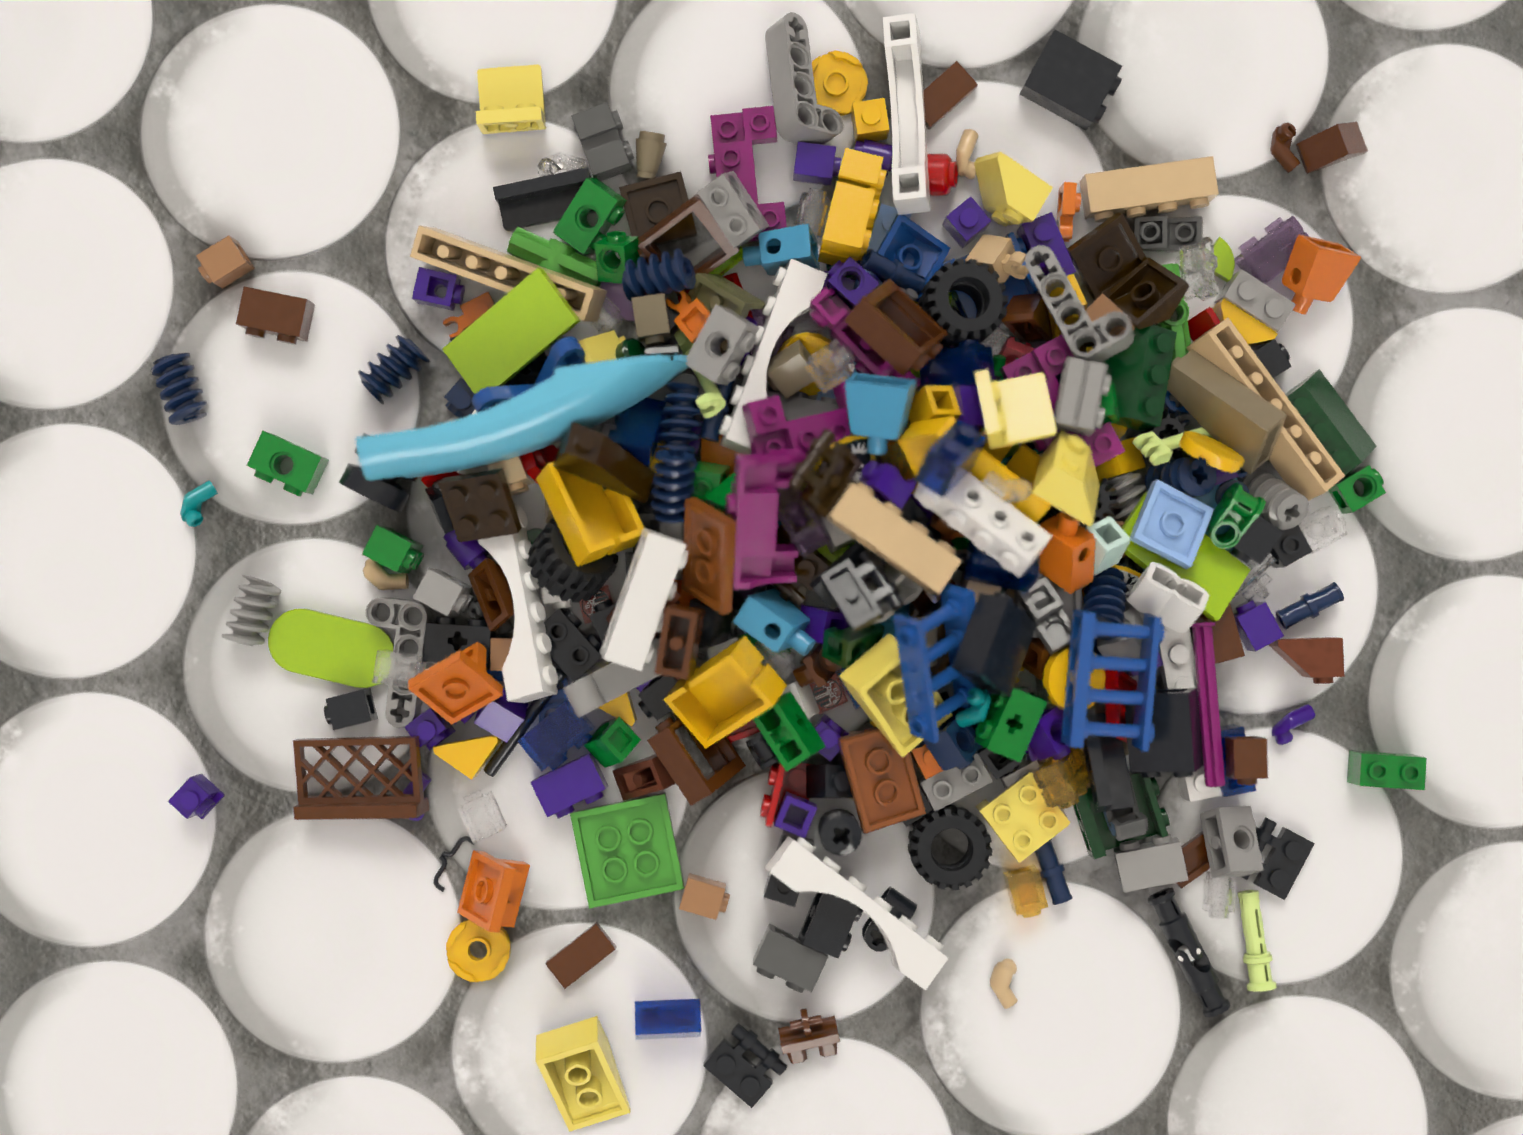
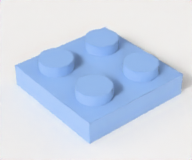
(1171, 524)

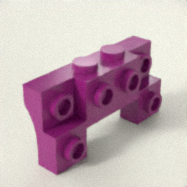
(733, 151)
(832, 311)
(1050, 360)
(770, 429)
(755, 509)

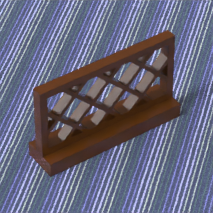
(352, 805)

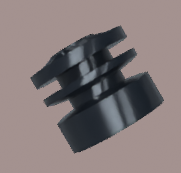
(383, 491)

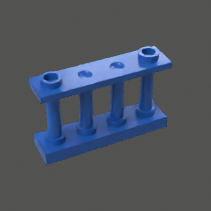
(915, 659)
(1083, 661)

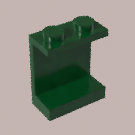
(1094, 827)

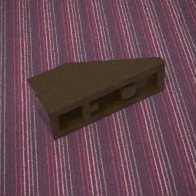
(603, 463)

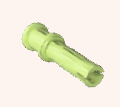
(1256, 954)

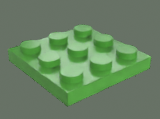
(627, 850)

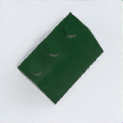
(1143, 377)
(1331, 421)

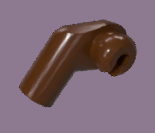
(1281, 145)

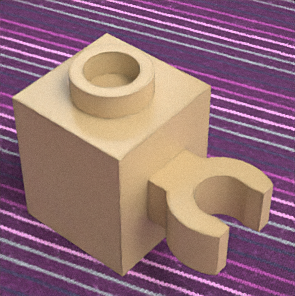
(1000, 256)

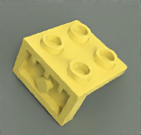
(510, 99)
(1015, 409)
(1022, 817)

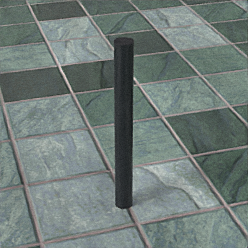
(531, 714)

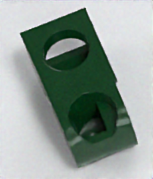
(846, 647)

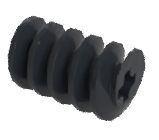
(839, 844)

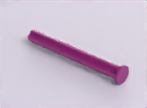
(1208, 704)

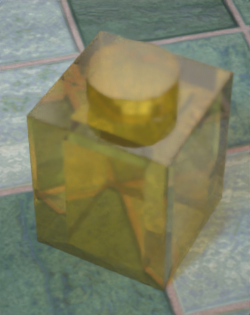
(1025, 891)

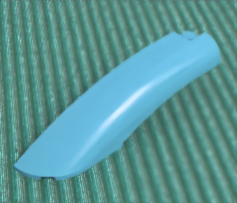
(523, 423)

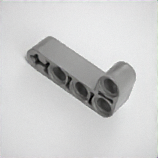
(793, 86)
(1069, 304)
(404, 631)
(608, 684)

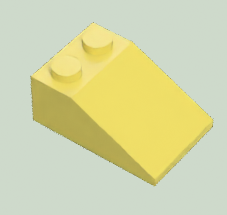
(879, 690)
(581, 1073)

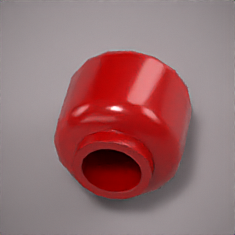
(942, 174)

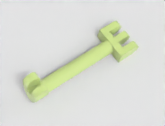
(712, 401)
(1160, 449)

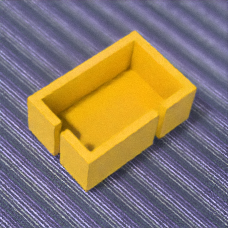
(853, 207)
(1021, 466)
(588, 516)
(725, 692)

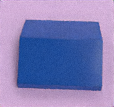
(913, 247)

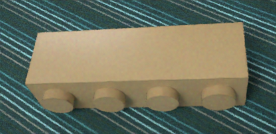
(1149, 188)
(893, 538)

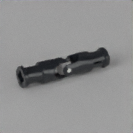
(1187, 948)

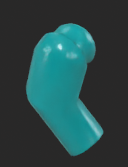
(193, 502)
(977, 713)

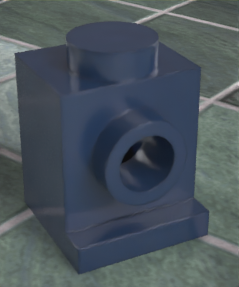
(460, 399)

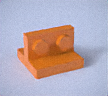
(457, 684)
(493, 891)

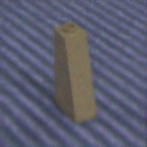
(1226, 408)

